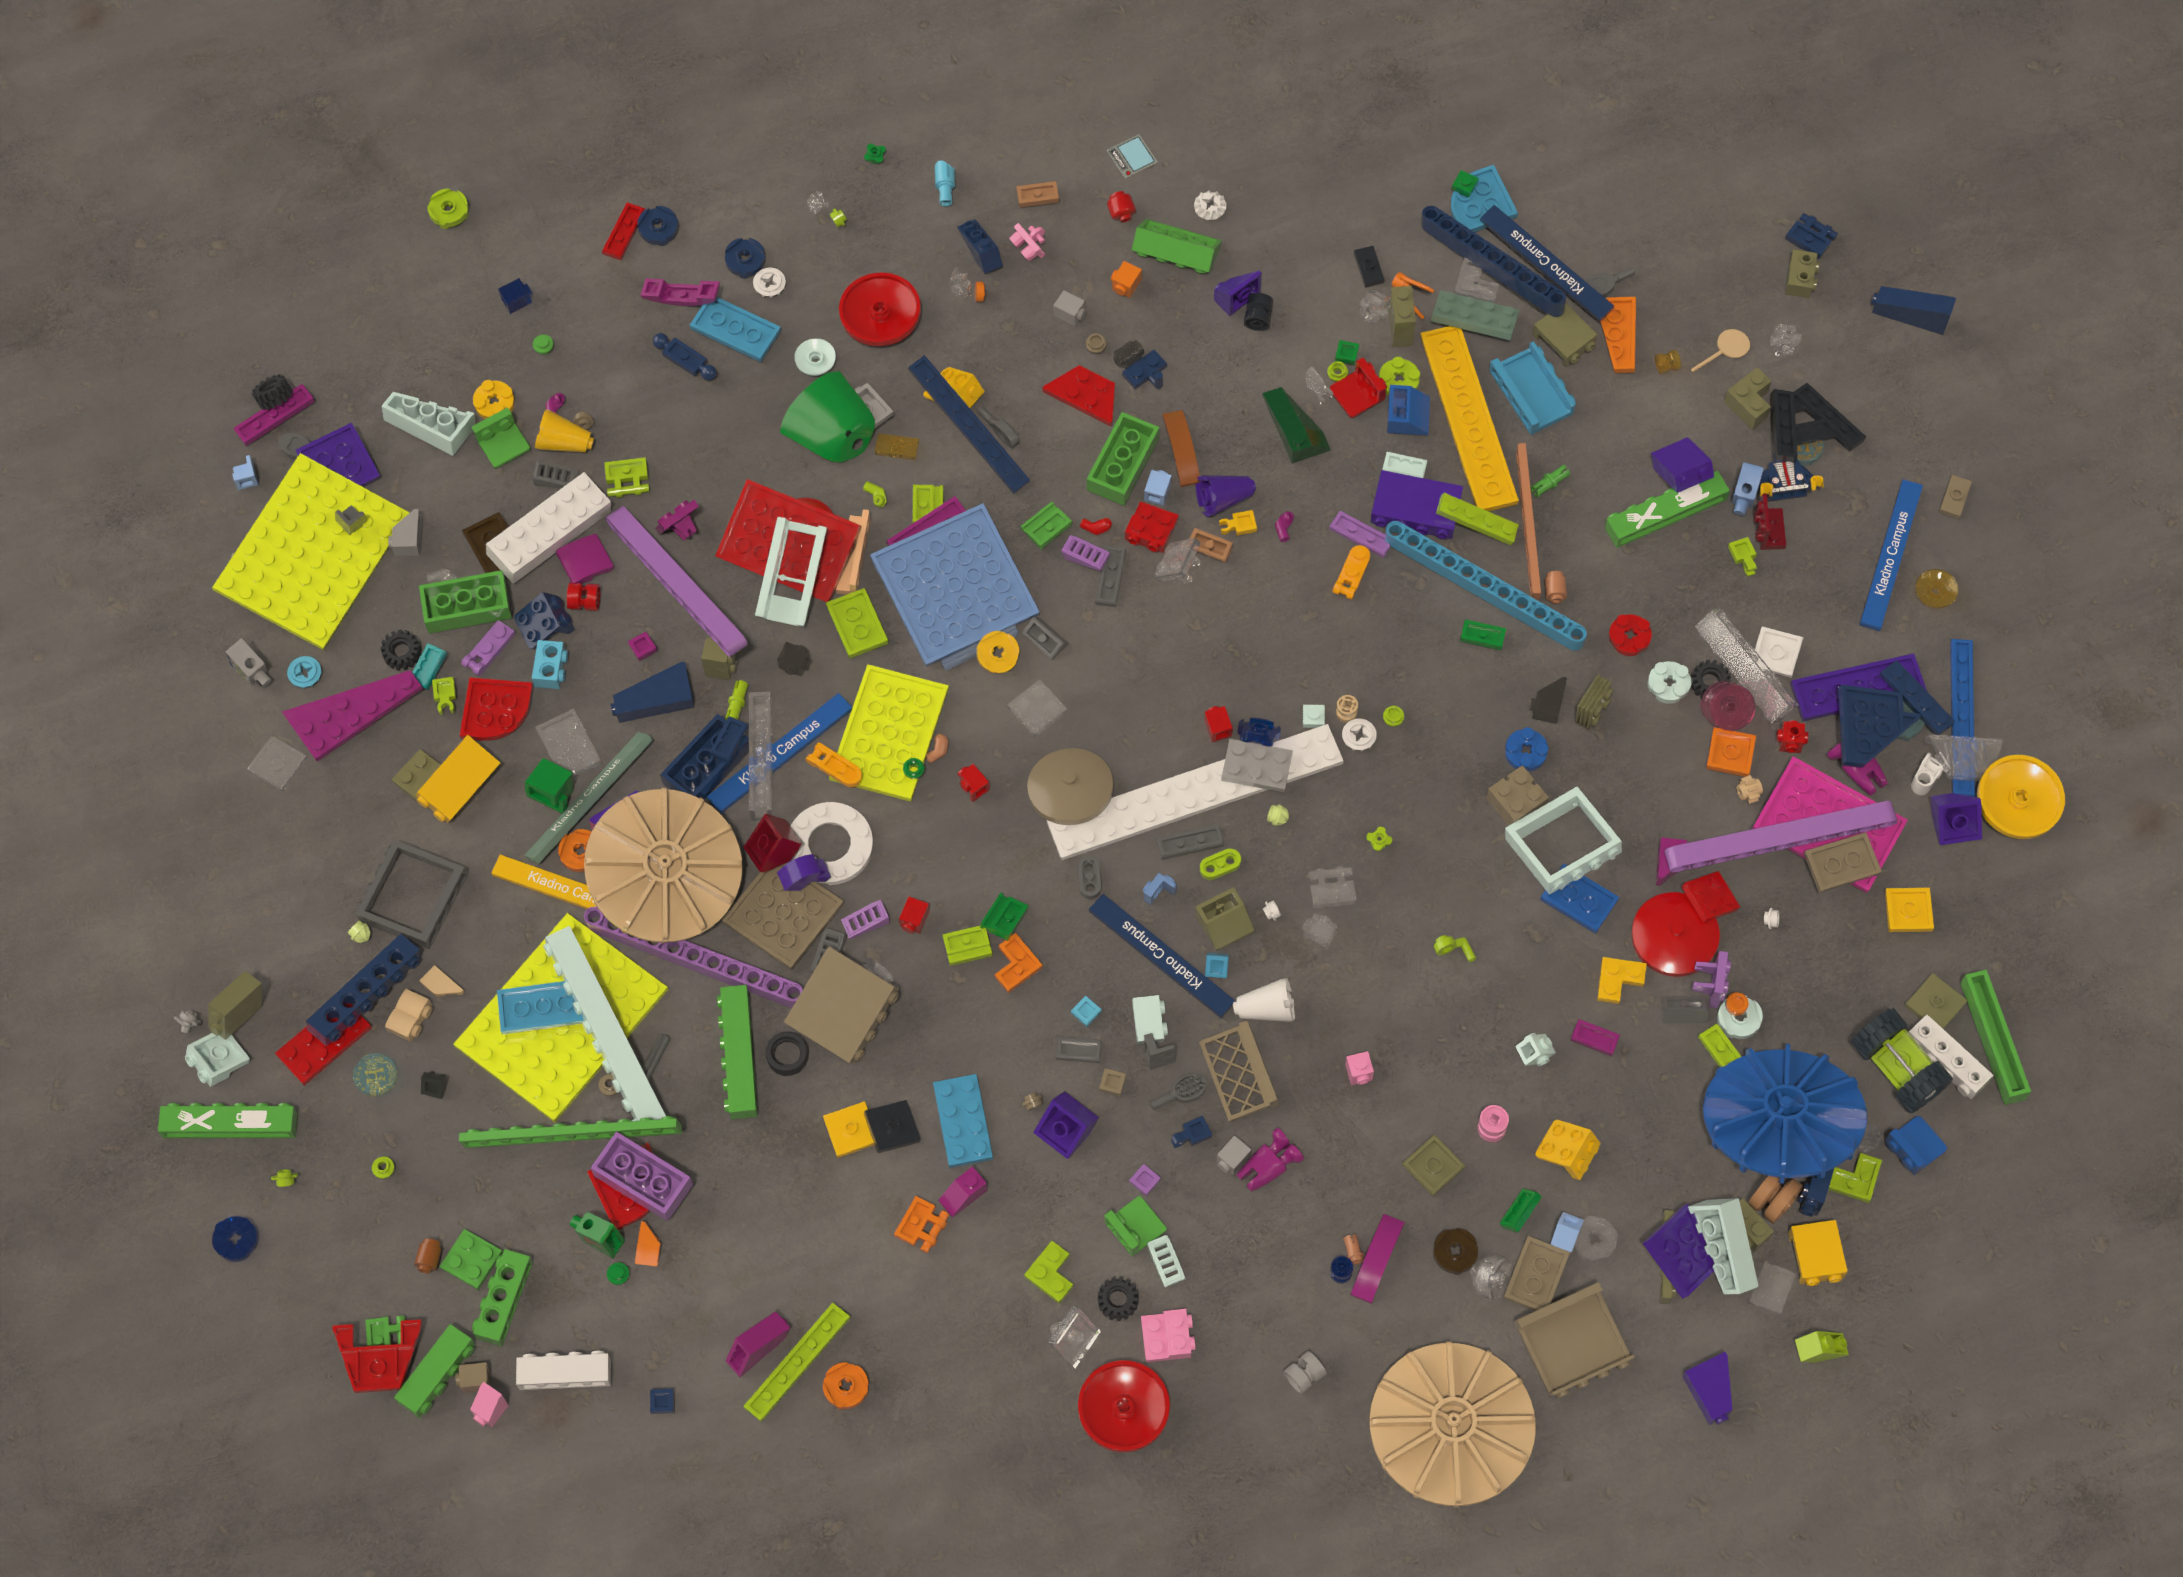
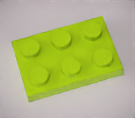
(856, 623)

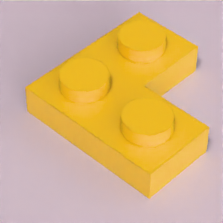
(1618, 972)

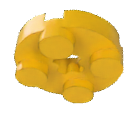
(492, 389)
(986, 648)

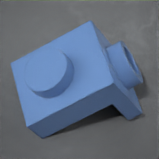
(1153, 888)

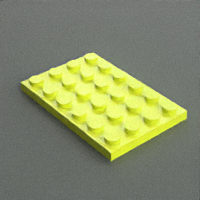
(888, 726)

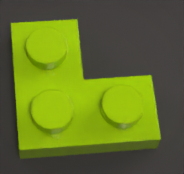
(1857, 1184)
(1044, 1272)

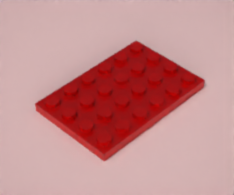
(752, 530)

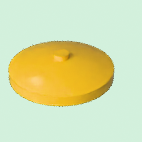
(2021, 796)

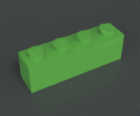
(434, 1371)

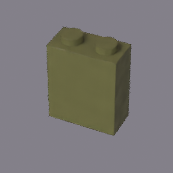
(1402, 316)
(234, 1005)

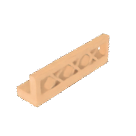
(852, 572)

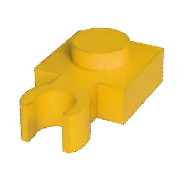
(1241, 522)

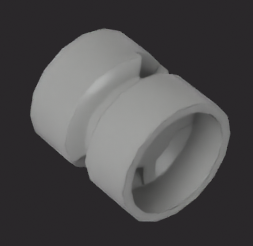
(1303, 1373)

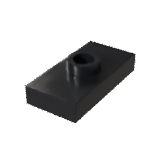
(1369, 266)

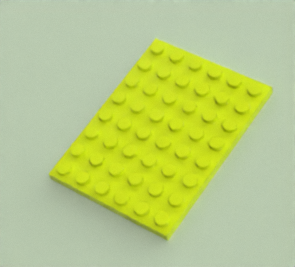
(300, 562)
(559, 1062)

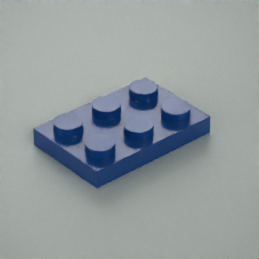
(1582, 902)

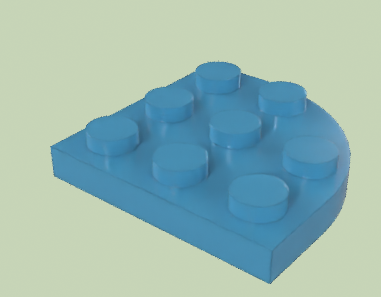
(1487, 193)

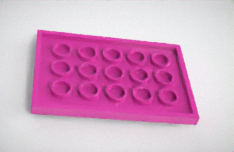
(1810, 793)

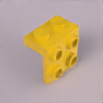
(963, 383)
(1569, 1147)

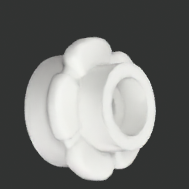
(1271, 910)
(1771, 918)

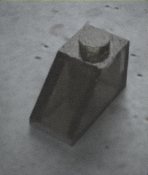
(1548, 702)

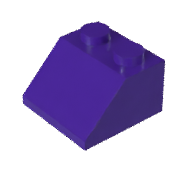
(1065, 1124)

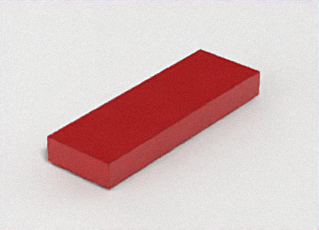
(623, 231)

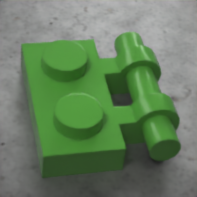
(379, 1330)

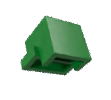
(550, 785)

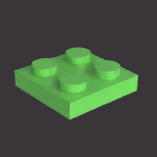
(471, 1259)

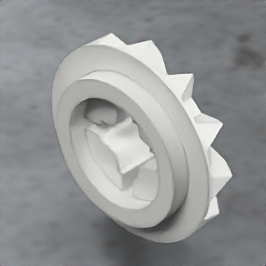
(1213, 212)
(766, 275)
(1353, 727)

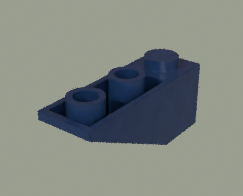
(981, 246)

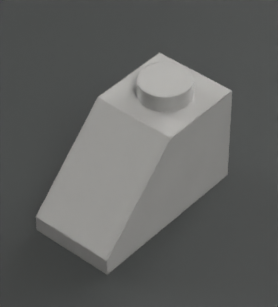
(407, 535)

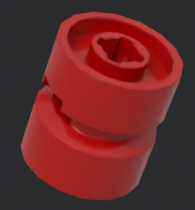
(577, 592)

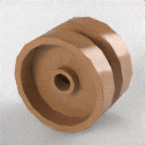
(1778, 1197)

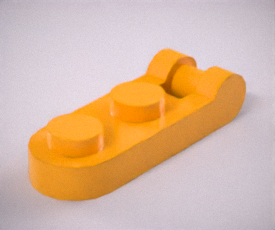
(1352, 571)
(835, 766)

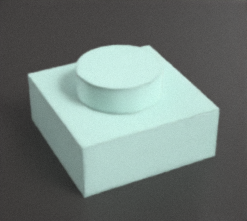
(1313, 716)

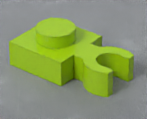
(443, 692)

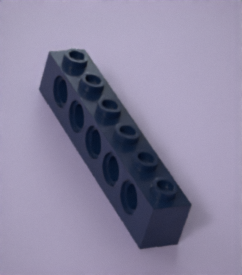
(398, 949)

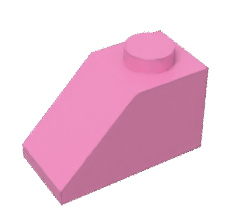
(488, 1405)

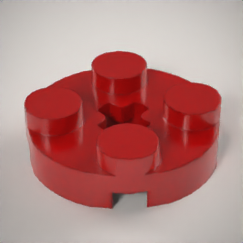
(1635, 624)

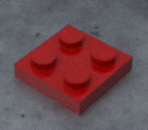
(1710, 896)

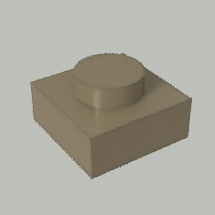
(1112, 1082)

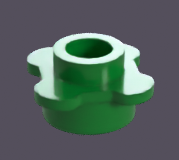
(874, 158)

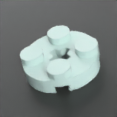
(1673, 671)
(1740, 1029)

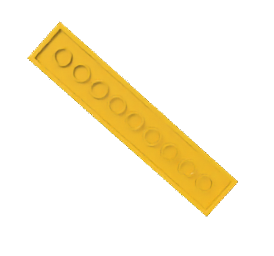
(1469, 418)

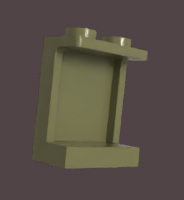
(1566, 335)

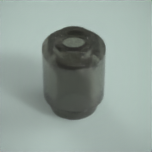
(1128, 354)

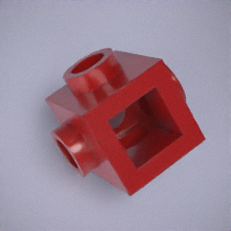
(1792, 737)

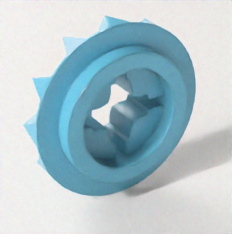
(309, 664)

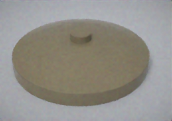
(1070, 786)

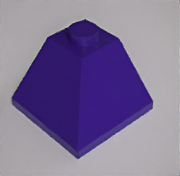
(1235, 291)
(1956, 818)

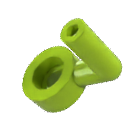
(1447, 944)

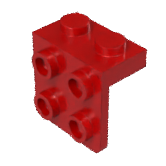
(1359, 389)

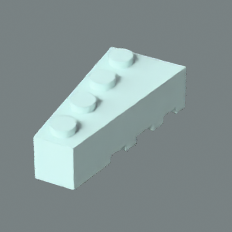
(431, 423)
(1727, 1243)

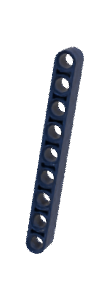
(1493, 261)

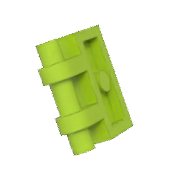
(626, 471)

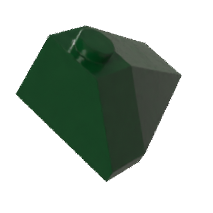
(1296, 429)

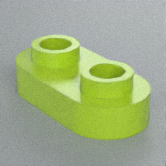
(1219, 864)

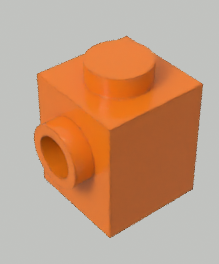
(1126, 279)

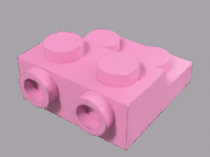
(1167, 1335)

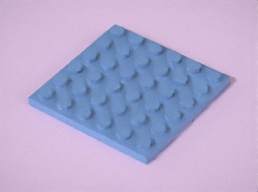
(954, 584)

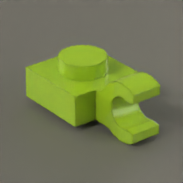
(1744, 553)

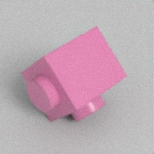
(1359, 1068)

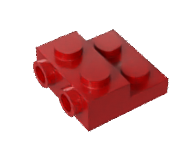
(1151, 527)

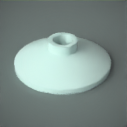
(812, 350)

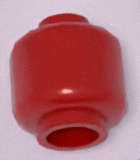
(1121, 206)

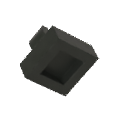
(433, 1084)

